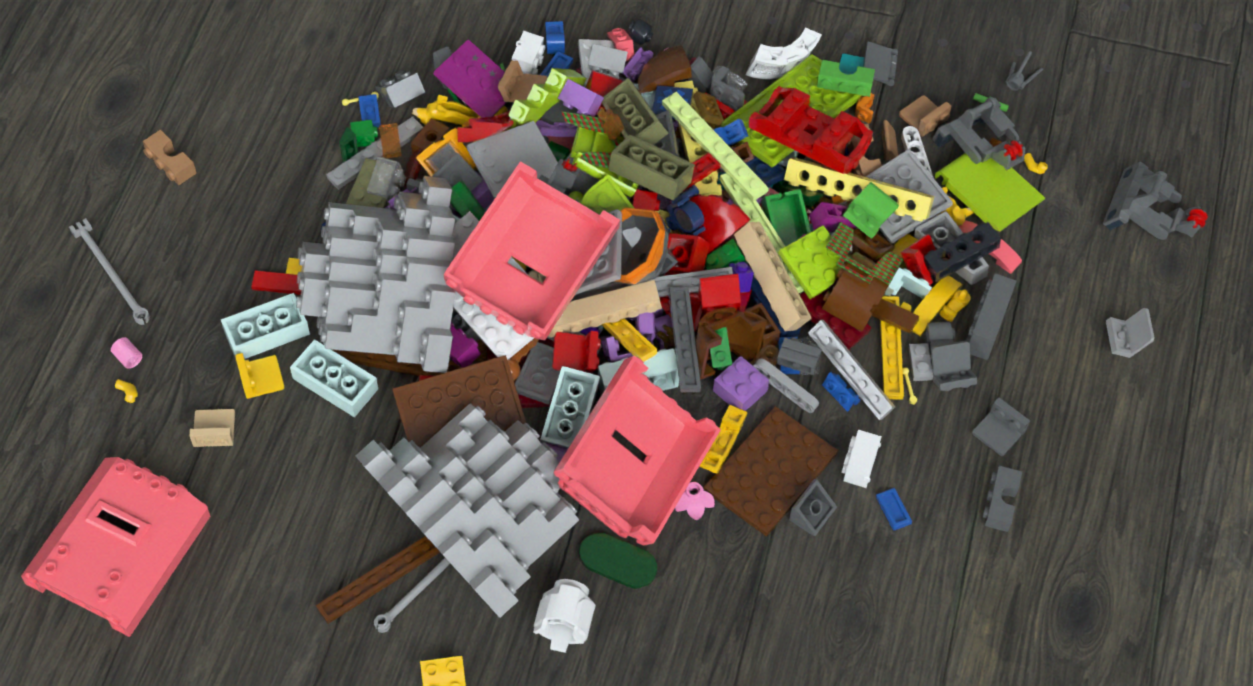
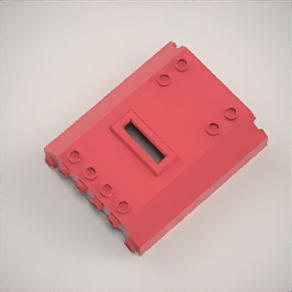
(540, 231)
(614, 483)
(107, 566)

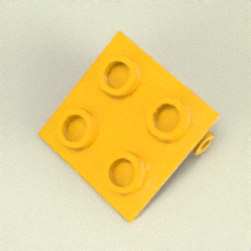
(443, 672)

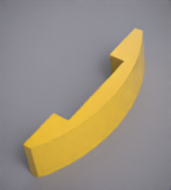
(934, 302)
(721, 447)

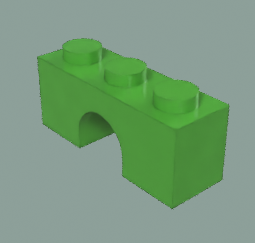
(833, 79)

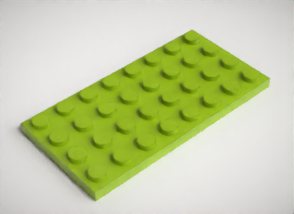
(804, 78)

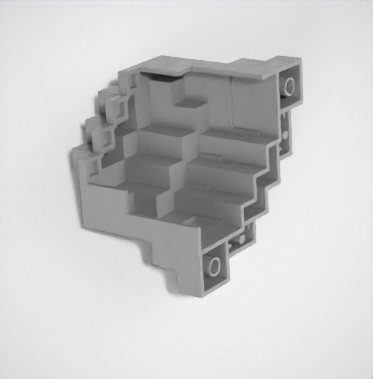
(383, 277)
(479, 498)

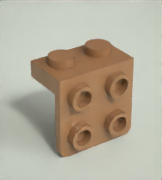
(516, 84)
(925, 115)

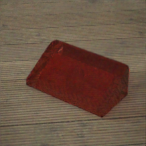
(413, 167)

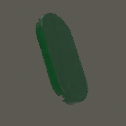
(618, 560)

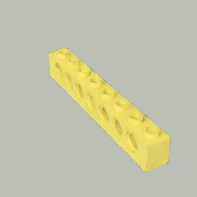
(694, 151)
(794, 176)

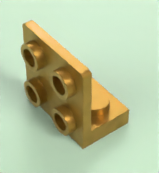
(708, 109)

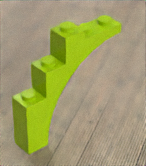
(542, 97)

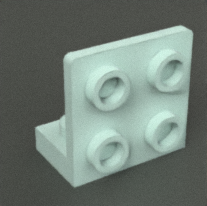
(905, 279)

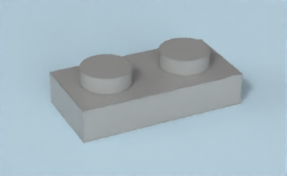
(920, 362)

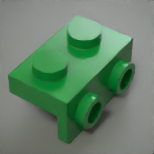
(724, 256)

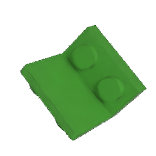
(870, 209)

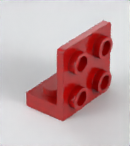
(914, 258)

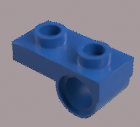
(555, 37)
(732, 132)

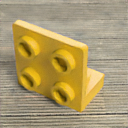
(260, 375)

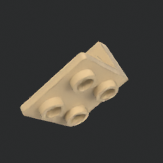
(213, 428)

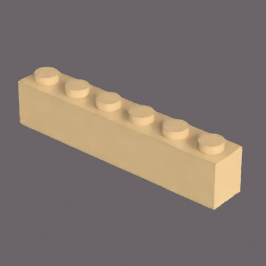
(772, 276)
(608, 307)

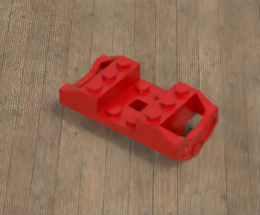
(810, 130)

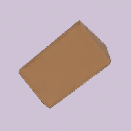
(889, 141)

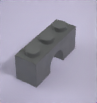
(1005, 483)

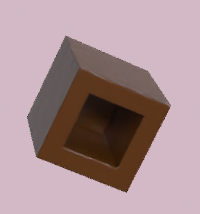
(743, 151)

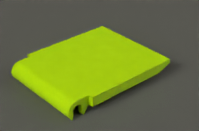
(594, 141)
(990, 190)

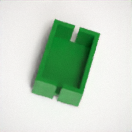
(787, 215)

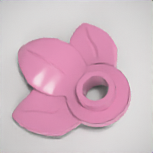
(695, 503)

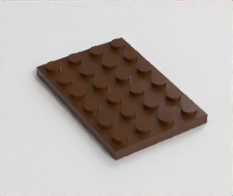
(436, 400)
(770, 471)

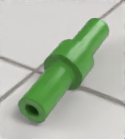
(980, 98)

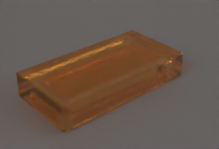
(390, 140)

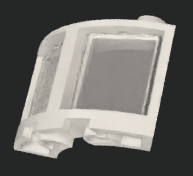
(777, 61)

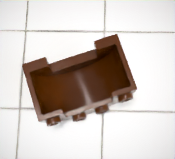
(852, 297)
(743, 330)

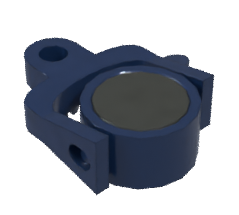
(686, 217)

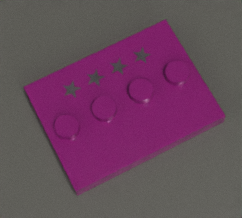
(473, 79)

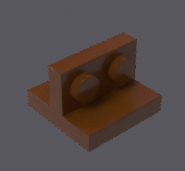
(870, 248)

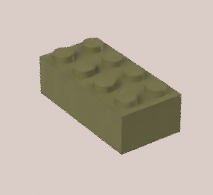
(634, 113)
(651, 167)
(359, 193)

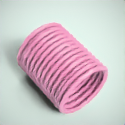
(126, 353)

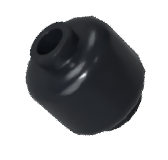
(640, 31)

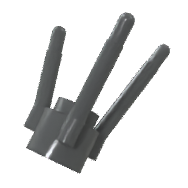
(1016, 79)

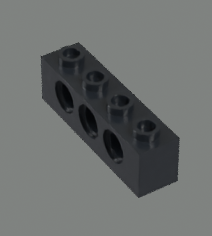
(973, 251)

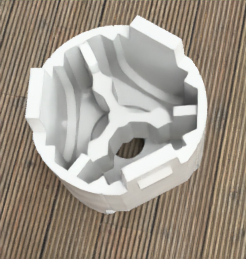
(565, 614)

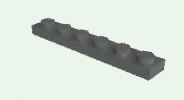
(684, 339)

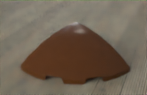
(664, 69)

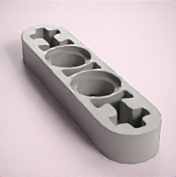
(787, 386)

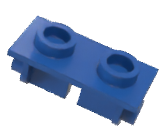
(838, 390)

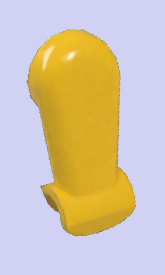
(958, 302)

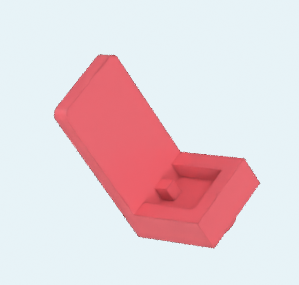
(622, 41)

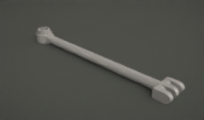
(138, 311)
(388, 617)

